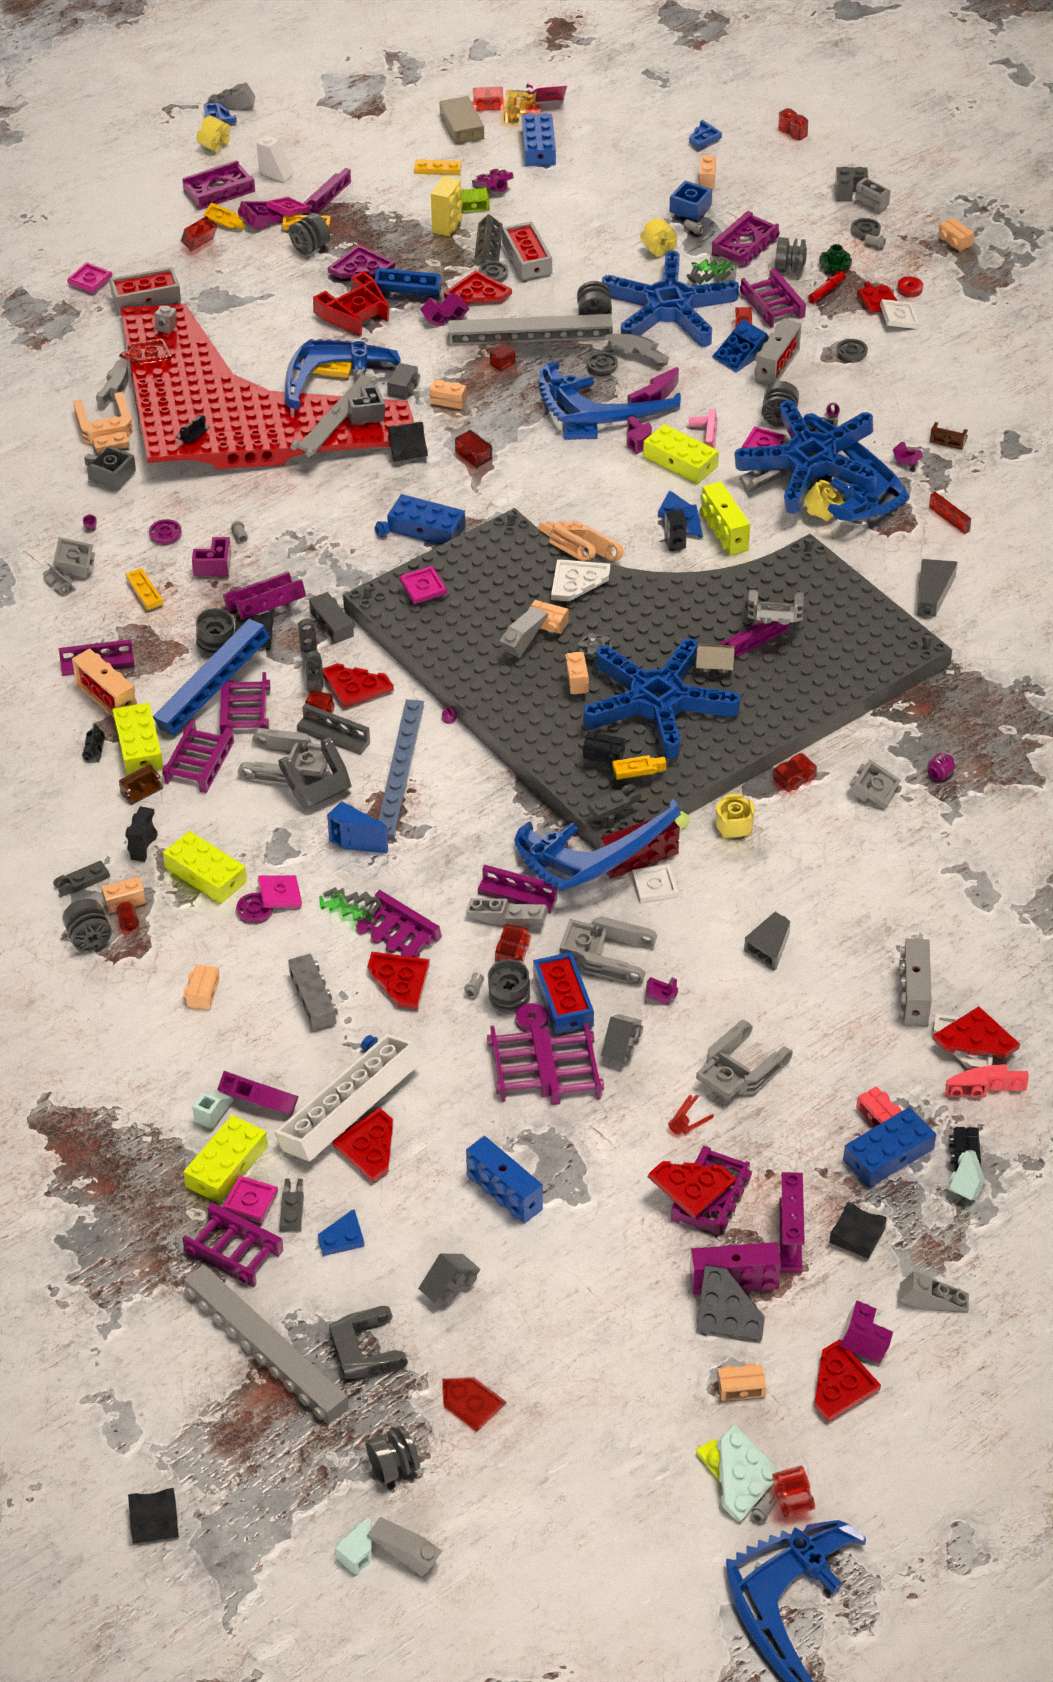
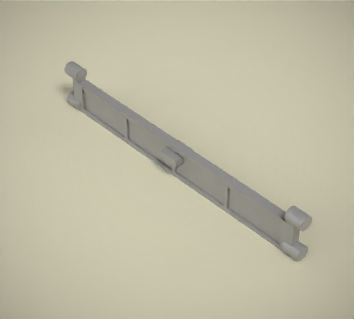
(333, 418)

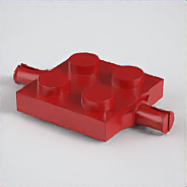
(872, 296)

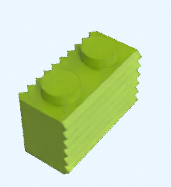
(475, 200)

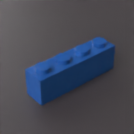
(408, 282)

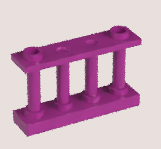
(781, 288)
(264, 595)
(228, 698)
(211, 767)
(538, 1066)
(558, 1089)
(791, 1222)
(238, 1226)

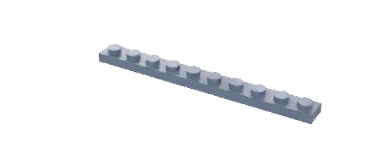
(401, 766)

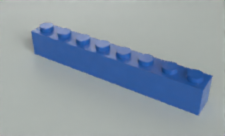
(211, 677)

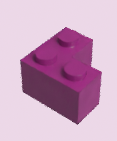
(214, 560)
(863, 1335)

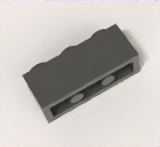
(331, 617)

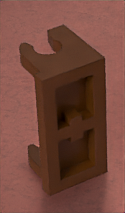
(948, 437)
(140, 784)

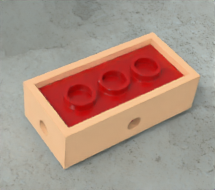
(102, 682)

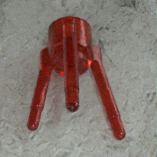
(680, 1121)

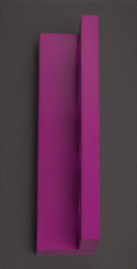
(329, 190)
(754, 636)
(117, 658)
(516, 892)

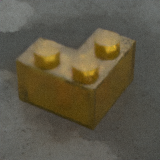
(515, 104)

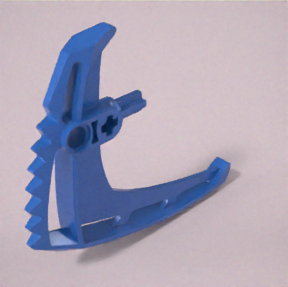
(321, 352)
(583, 411)
(858, 501)
(582, 865)
(774, 1576)

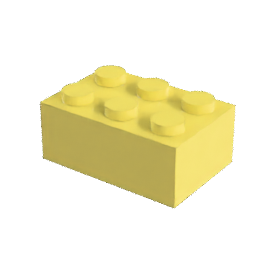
(446, 206)

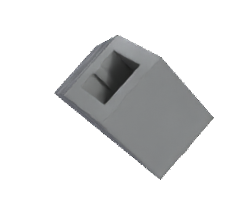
(235, 98)
(931, 1294)

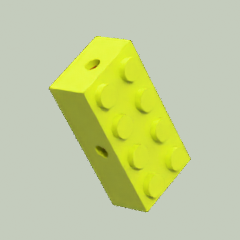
(681, 453)
(725, 518)
(137, 737)
(205, 867)
(224, 1158)

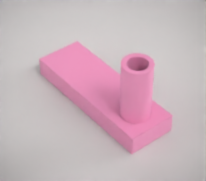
(711, 423)

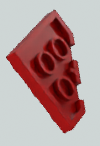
(479, 289)
(355, 684)
(400, 977)
(977, 1036)
(368, 1144)
(692, 1185)
(841, 1382)

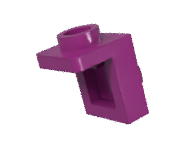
(905, 456)
(660, 990)

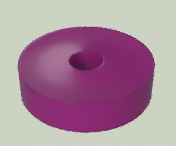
(529, 1011)

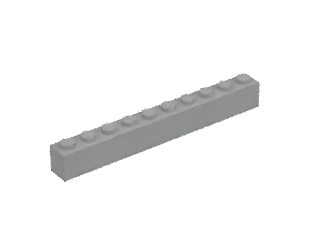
(529, 329)
(266, 1344)

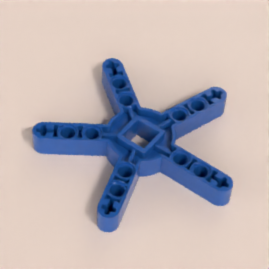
(671, 301)
(802, 443)
(643, 701)

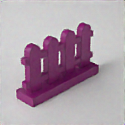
(410, 922)

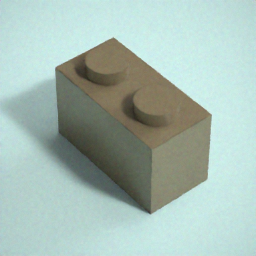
(715, 657)

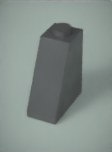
(769, 940)

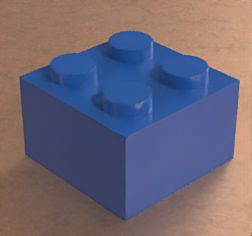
(690, 200)

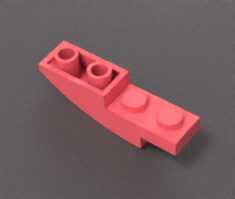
(980, 1079)

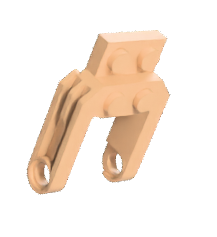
(107, 431)
(576, 537)

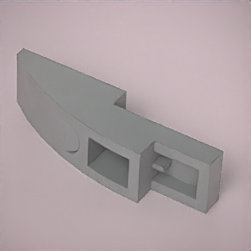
(632, 343)
(117, 382)
(500, 912)

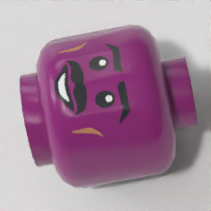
(941, 766)

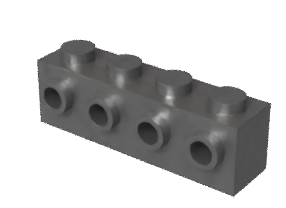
(312, 991)

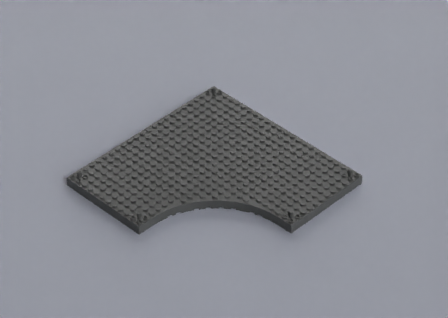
(793, 689)

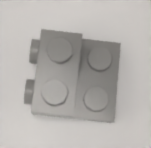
(74, 556)
(874, 784)

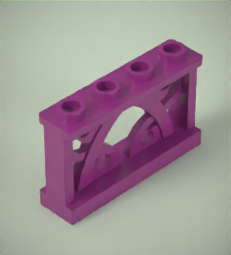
(233, 188)
(725, 246)
(706, 1158)

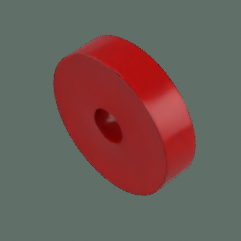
(910, 286)

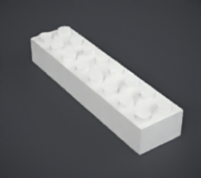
(348, 1097)

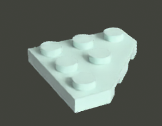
(743, 1473)

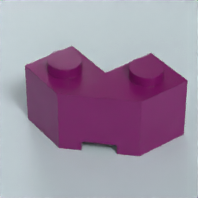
(450, 309)

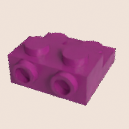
(257, 214)

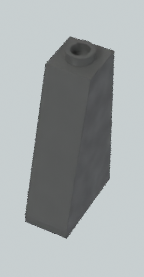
(935, 582)

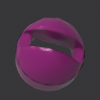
(829, 409)
(89, 521)
(446, 715)

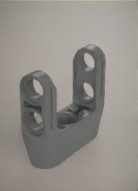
(310, 656)
(324, 788)
(348, 1350)

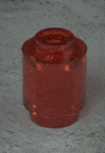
(127, 916)

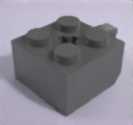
(110, 467)

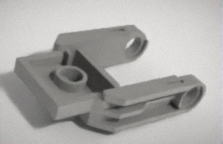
(778, 612)
(304, 754)
(588, 940)
(729, 1076)

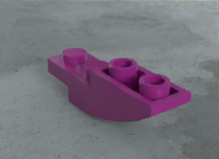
(659, 387)
(257, 1093)

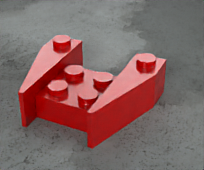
(354, 307)

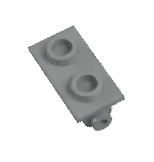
(63, 583)

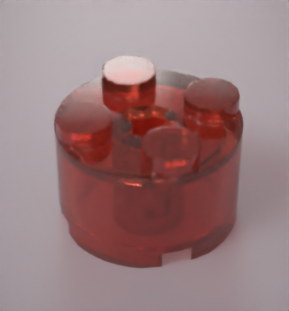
(793, 1491)

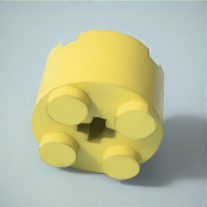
(213, 133)
(659, 237)
(820, 498)
(734, 816)

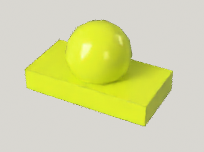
(710, 1456)

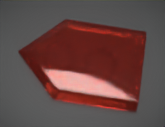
(147, 351)
(470, 1401)

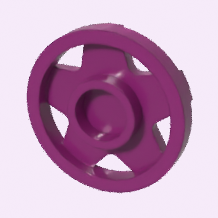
(165, 533)
(253, 910)

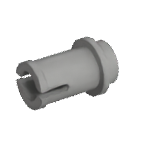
(697, 228)
(875, 241)
(238, 528)
(472, 988)
(761, 1511)

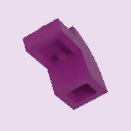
(637, 434)

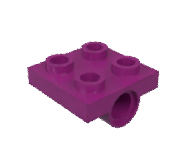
(490, 180)

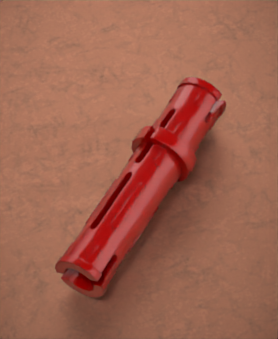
(830, 284)

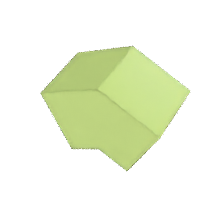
(683, 820)

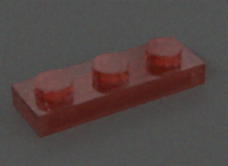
(950, 512)

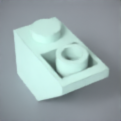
(210, 1108)
(969, 1176)
(356, 1548)

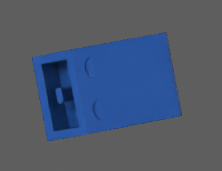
(741, 346)
(356, 830)

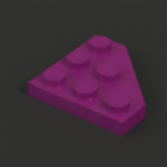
(359, 260)

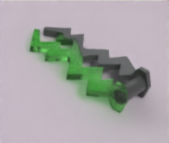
(704, 265)
(354, 909)

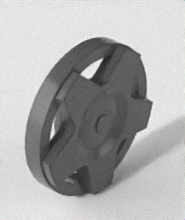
(864, 227)
(494, 272)
(852, 351)
(602, 364)
(591, 643)

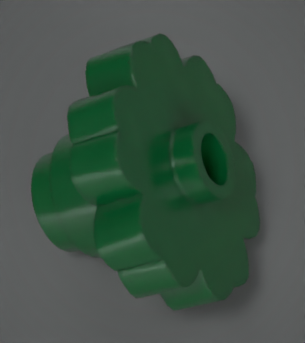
(835, 259)

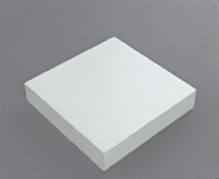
(899, 314)
(655, 883)

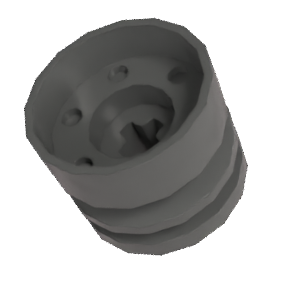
(309, 233)
(790, 255)
(594, 299)
(774, 396)
(213, 630)
(86, 925)
(508, 985)
(389, 1456)

